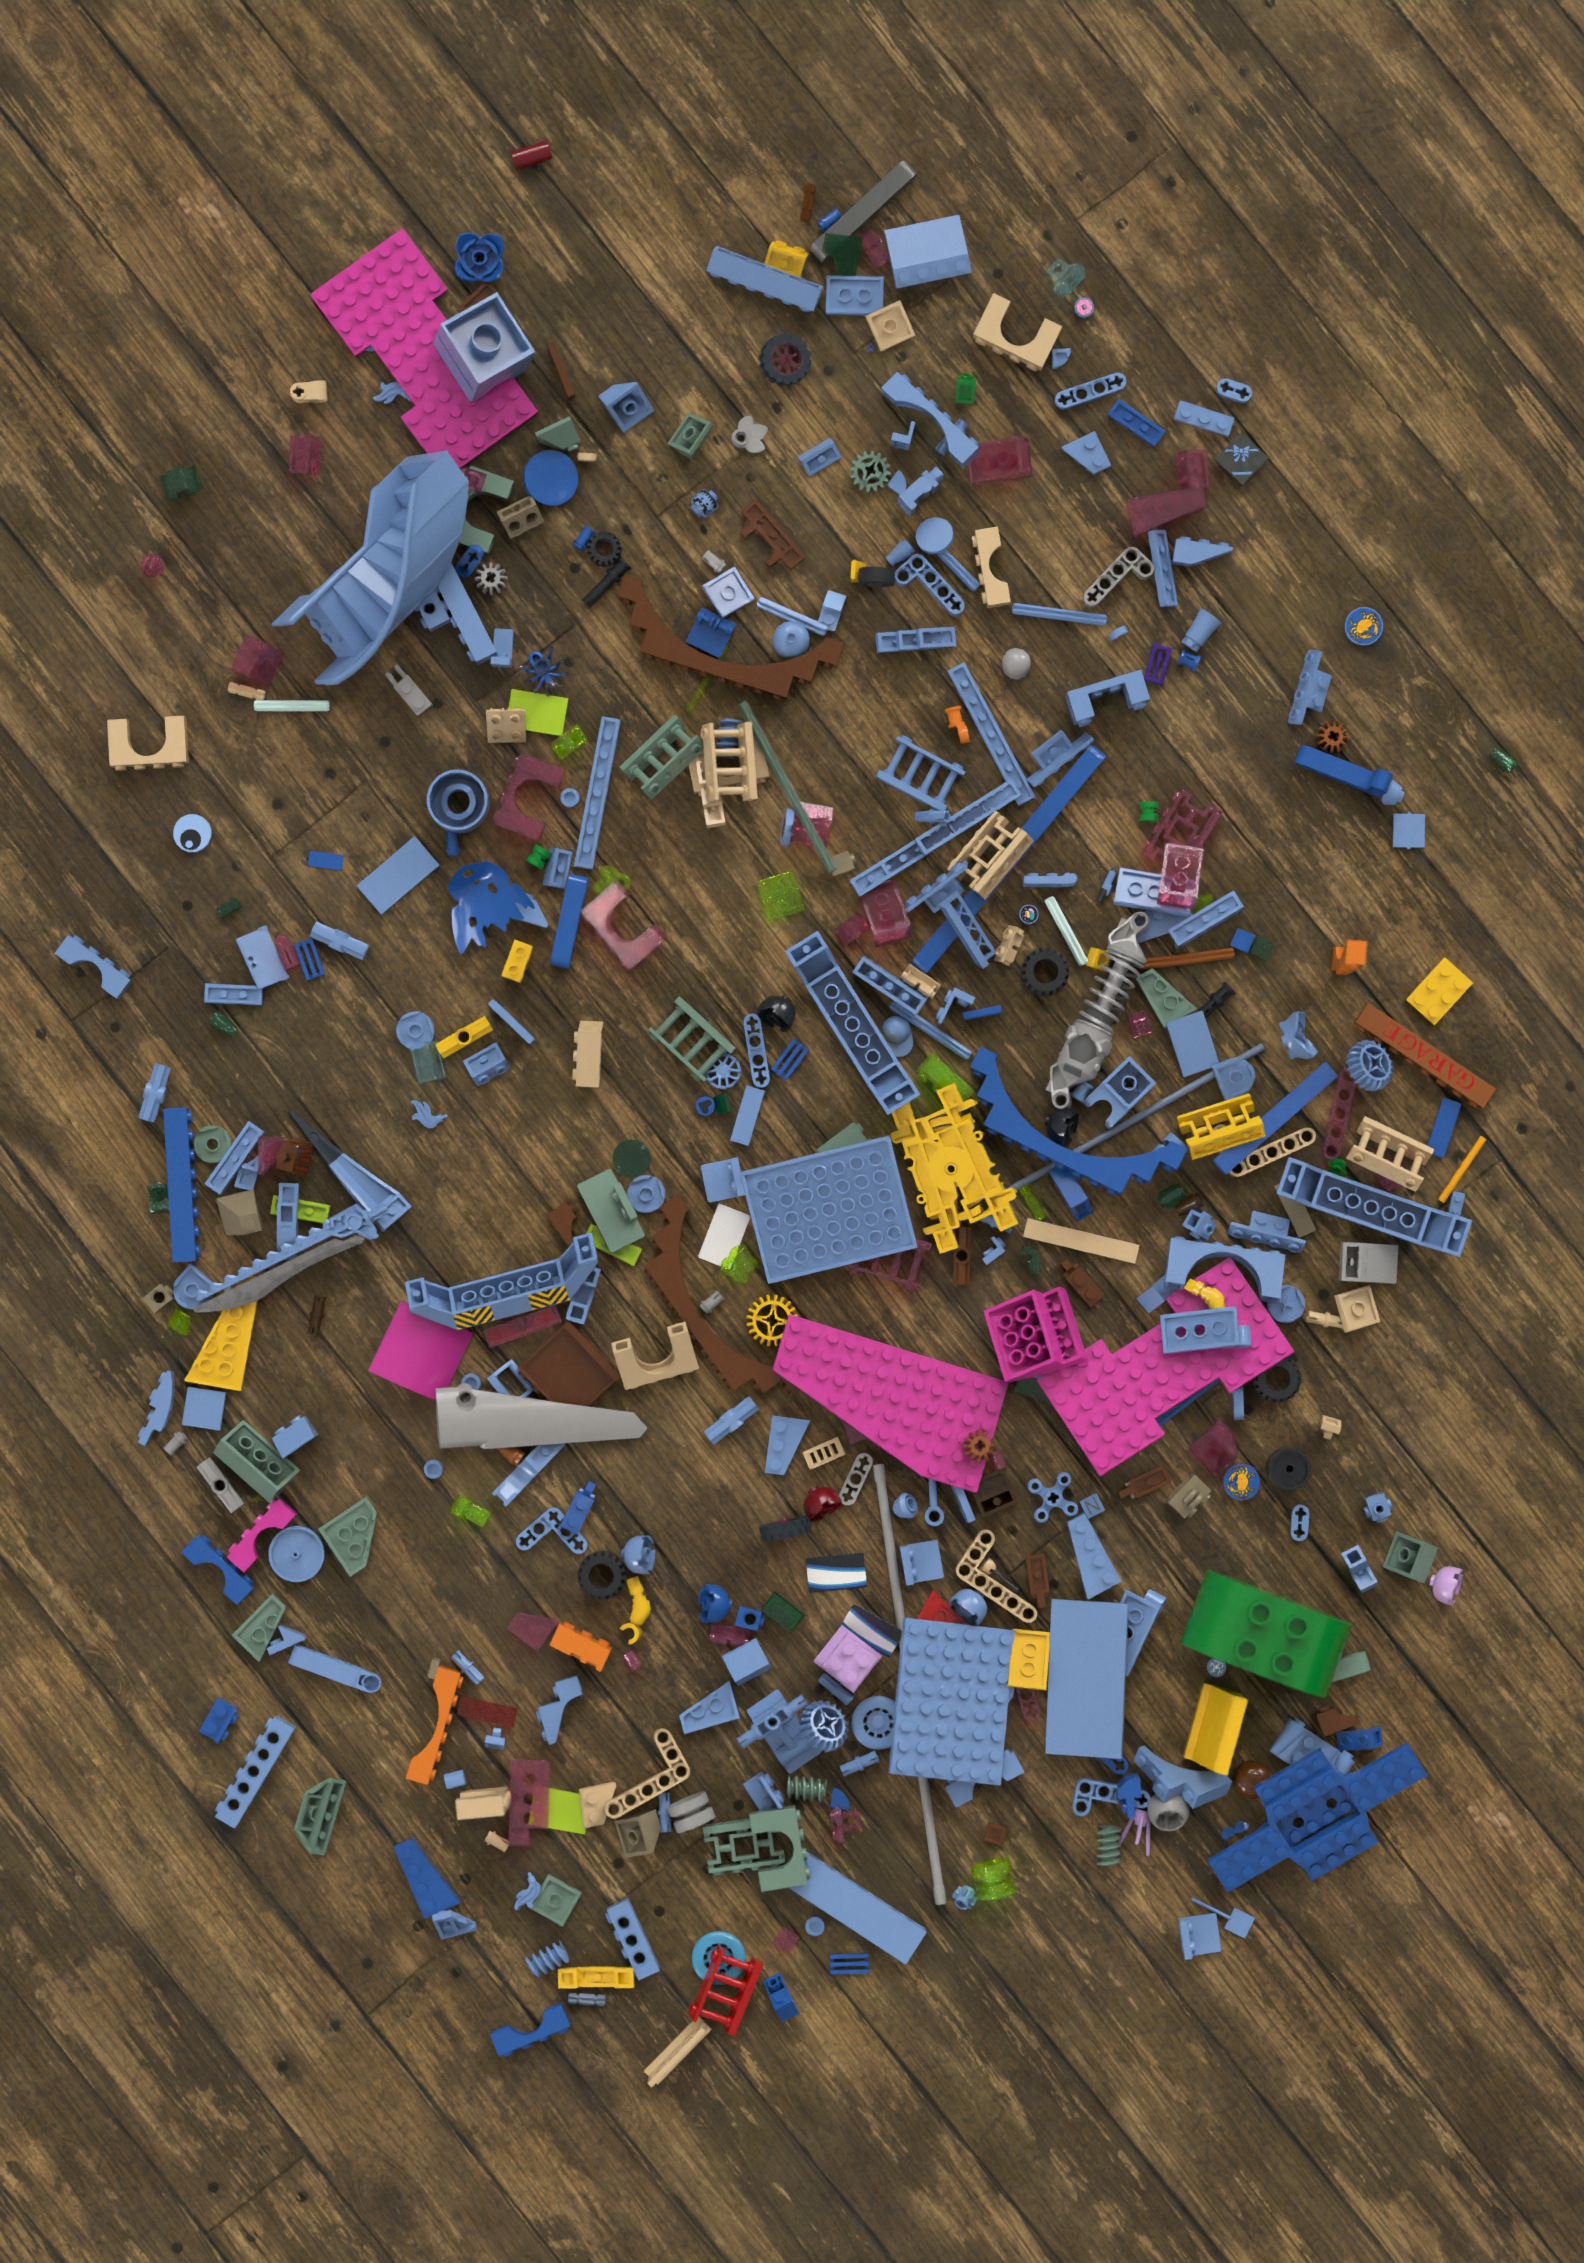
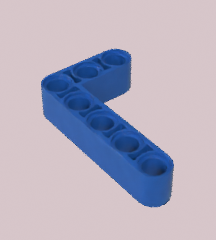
(1343, 771)

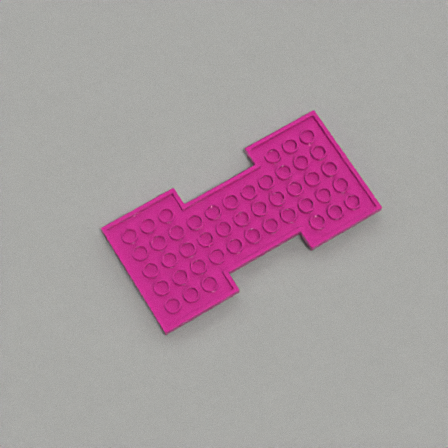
(390, 306)
(1118, 1396)

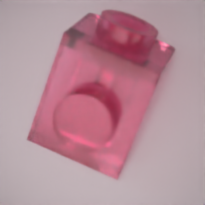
(852, 929)

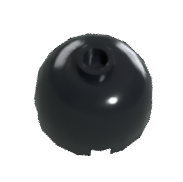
(777, 1011)
(1061, 1125)

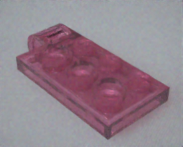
(518, 1829)

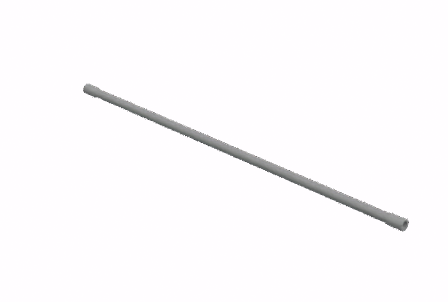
(880, 1480)

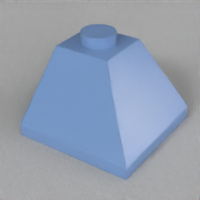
(626, 404)

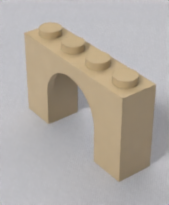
(1032, 354)
(172, 753)
(760, 767)
(638, 1373)
(483, 1803)

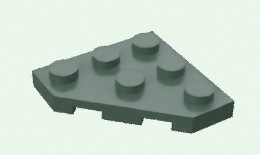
(352, 1535)

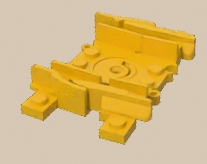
(956, 1147)

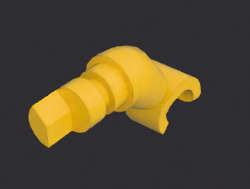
(1212, 1297)
(640, 1610)

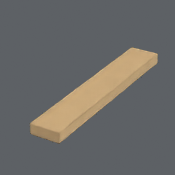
(1081, 1240)

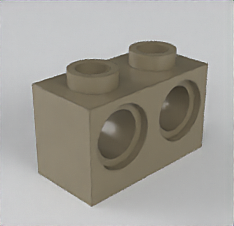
(520, 516)

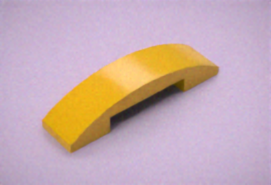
(596, 1977)

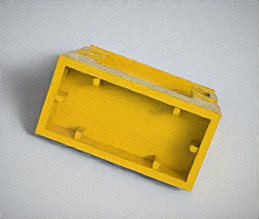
(1215, 1727)

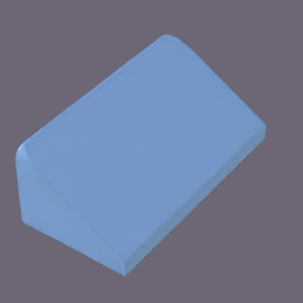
(819, 457)
(557, 868)

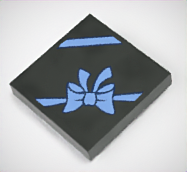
(1241, 459)

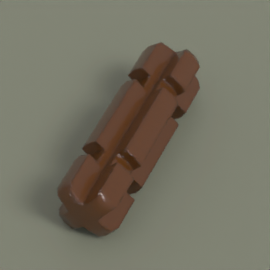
(808, 202)

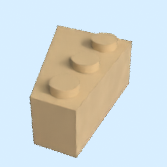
(588, 1054)

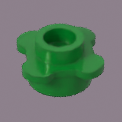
(1337, 1167)

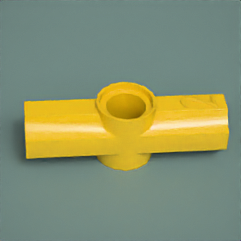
(453, 1044)

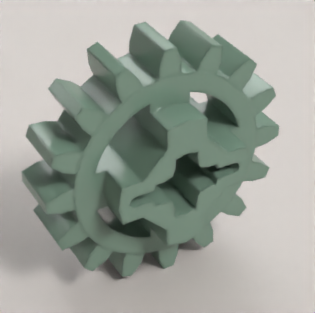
(878, 476)

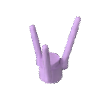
(1142, 1820)

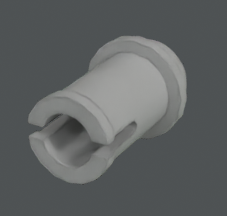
(713, 561)
(711, 1302)
(174, 1444)

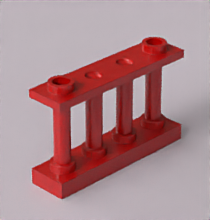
(738, 2003)

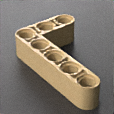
(1281, 1151)
(990, 1582)
(654, 1780)

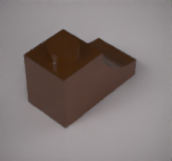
(562, 1219)
(1332, 1722)

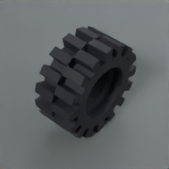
(604, 560)

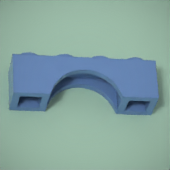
(113, 981)
(962, 1792)

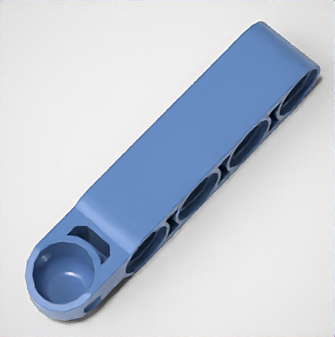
(334, 1669)

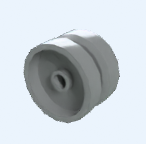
(692, 1812)

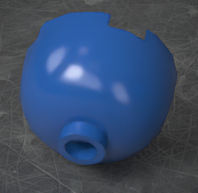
(714, 1603)

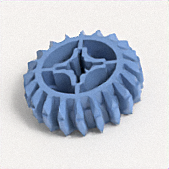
(1369, 1065)
(823, 1714)

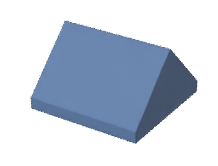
(746, 1662)

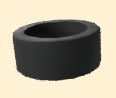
(876, 577)

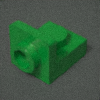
(965, 389)

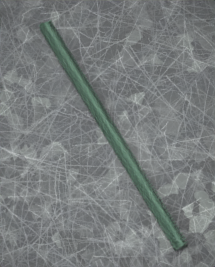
(790, 793)

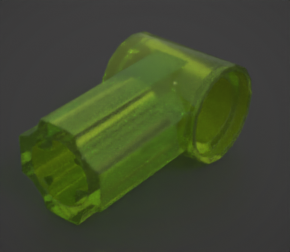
(466, 1509)

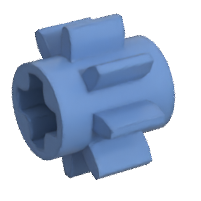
(964, 1897)

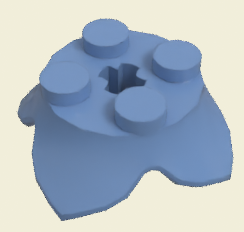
(1295, 1038)

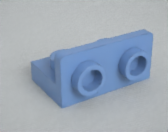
(486, 1064)

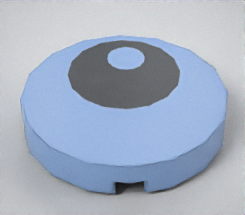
(192, 833)

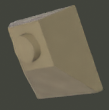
(240, 1213)
(638, 1833)

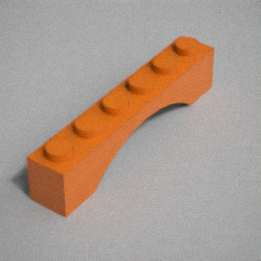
(1349, 958)
(445, 1686)

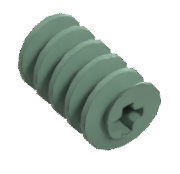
(806, 1788)
(1109, 1845)

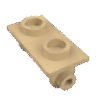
(1011, 937)
(920, 981)

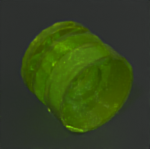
(994, 1883)

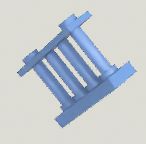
(904, 784)

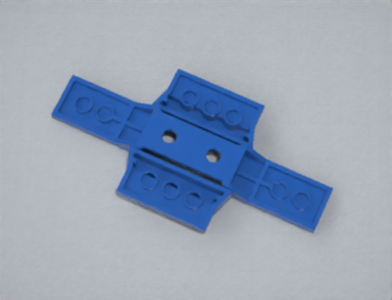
(1303, 1793)

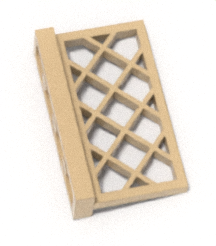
(676, 2051)

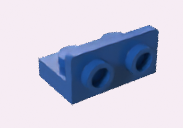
(219, 1720)

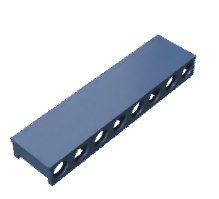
(860, 1910)

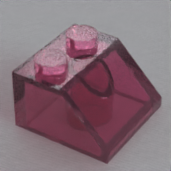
(257, 661)

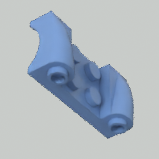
(1297, 1742)

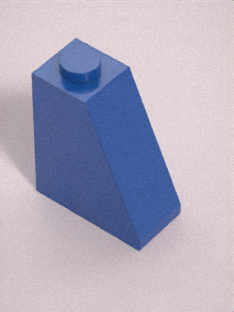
(1071, 1193)

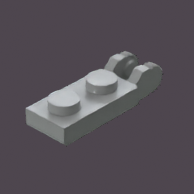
(410, 692)

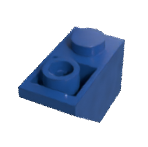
(781, 1997)

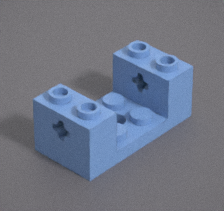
(1131, 683)

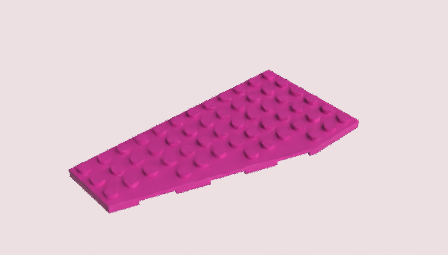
(895, 1397)

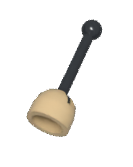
(989, 1567)

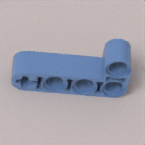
(933, 587)
(1092, 1793)

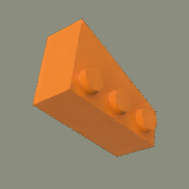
(581, 1645)

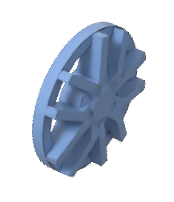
(724, 1071)

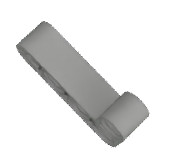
(1114, 579)

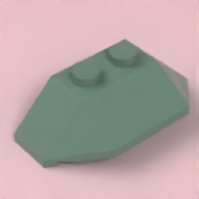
(319, 1814)

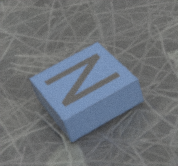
(1092, 1505)

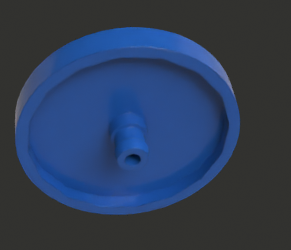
(550, 478)

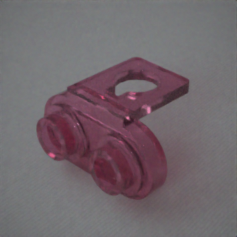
(837, 1817)

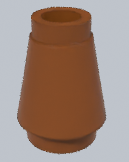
(513, 1454)

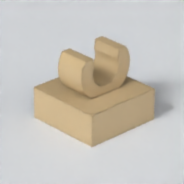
(1330, 1426)

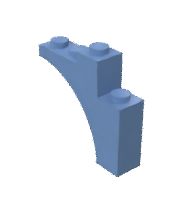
(1170, 1780)

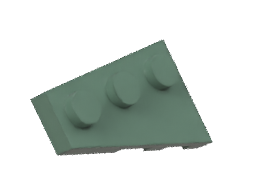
(1163, 998)
(260, 1627)

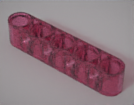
(1332, 1121)

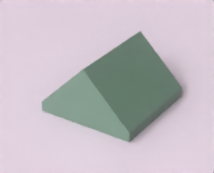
(691, 435)

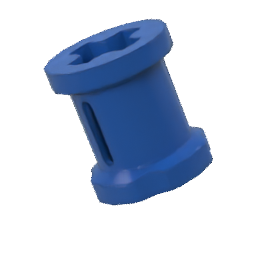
(1188, 660)

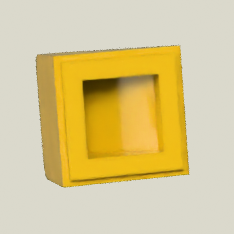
(855, 565)
(1097, 957)

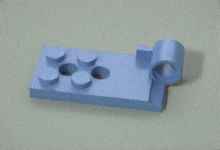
(1220, 1330)
(1141, 1617)

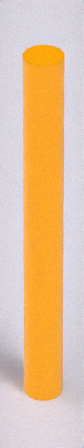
(1462, 1169)

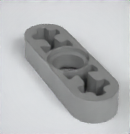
(863, 1476)

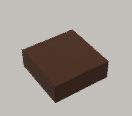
(995, 1834)

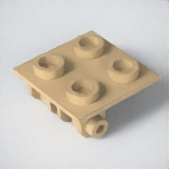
(505, 725)

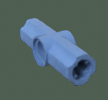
(339, 940)
(154, 1092)
(731, 1420)

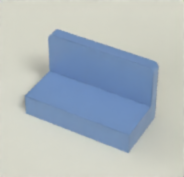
(903, 441)

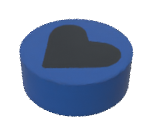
(705, 1106)

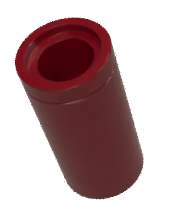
(531, 155)

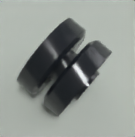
(1277, 1466)

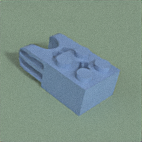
(1116, 1093)

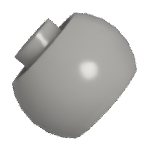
(1169, 1814)

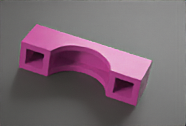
(245, 1552)

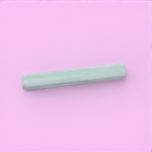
(291, 705)
(1066, 931)

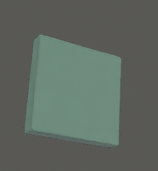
(556, 1900)

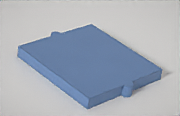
(1409, 830)

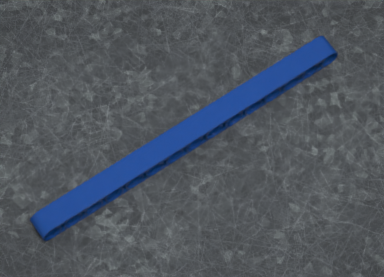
(1034, 827)

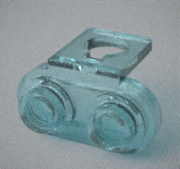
(1066, 279)

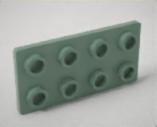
(611, 1210)

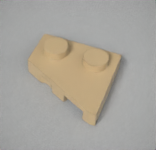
(593, 1802)

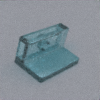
(427, 1062)

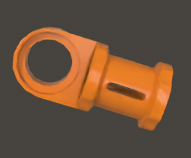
(955, 720)

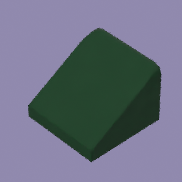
(722, 1103)

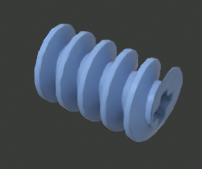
(728, 742)
(547, 1960)

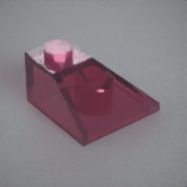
(267, 1153)
(1216, 1447)

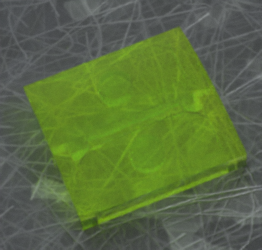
(780, 896)

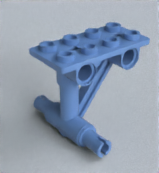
(779, 1725)

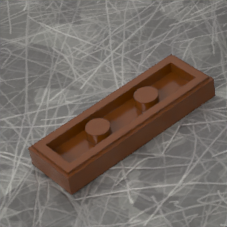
(561, 370)

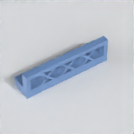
(1205, 919)
(964, 931)

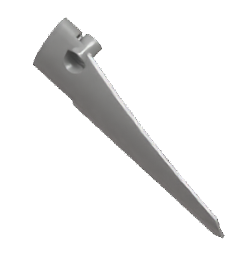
(516, 1421)

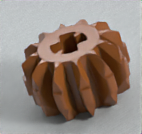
(1333, 730)
(982, 1453)

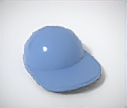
(898, 1035)

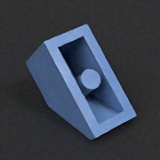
(533, 916)

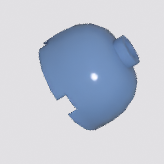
(791, 640)
(638, 1554)
(969, 1605)

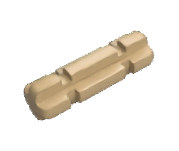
(246, 691)

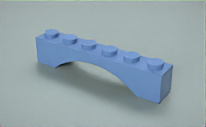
(903, 394)

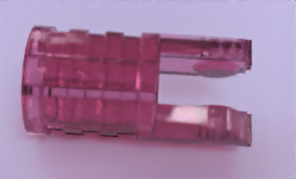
(284, 947)

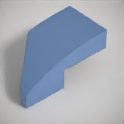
(247, 1175)

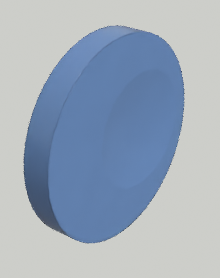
(296, 1553)

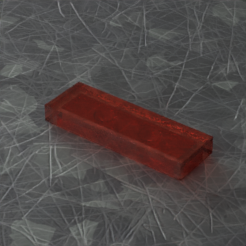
(487, 1711)

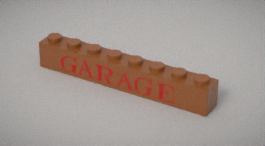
(1425, 1056)

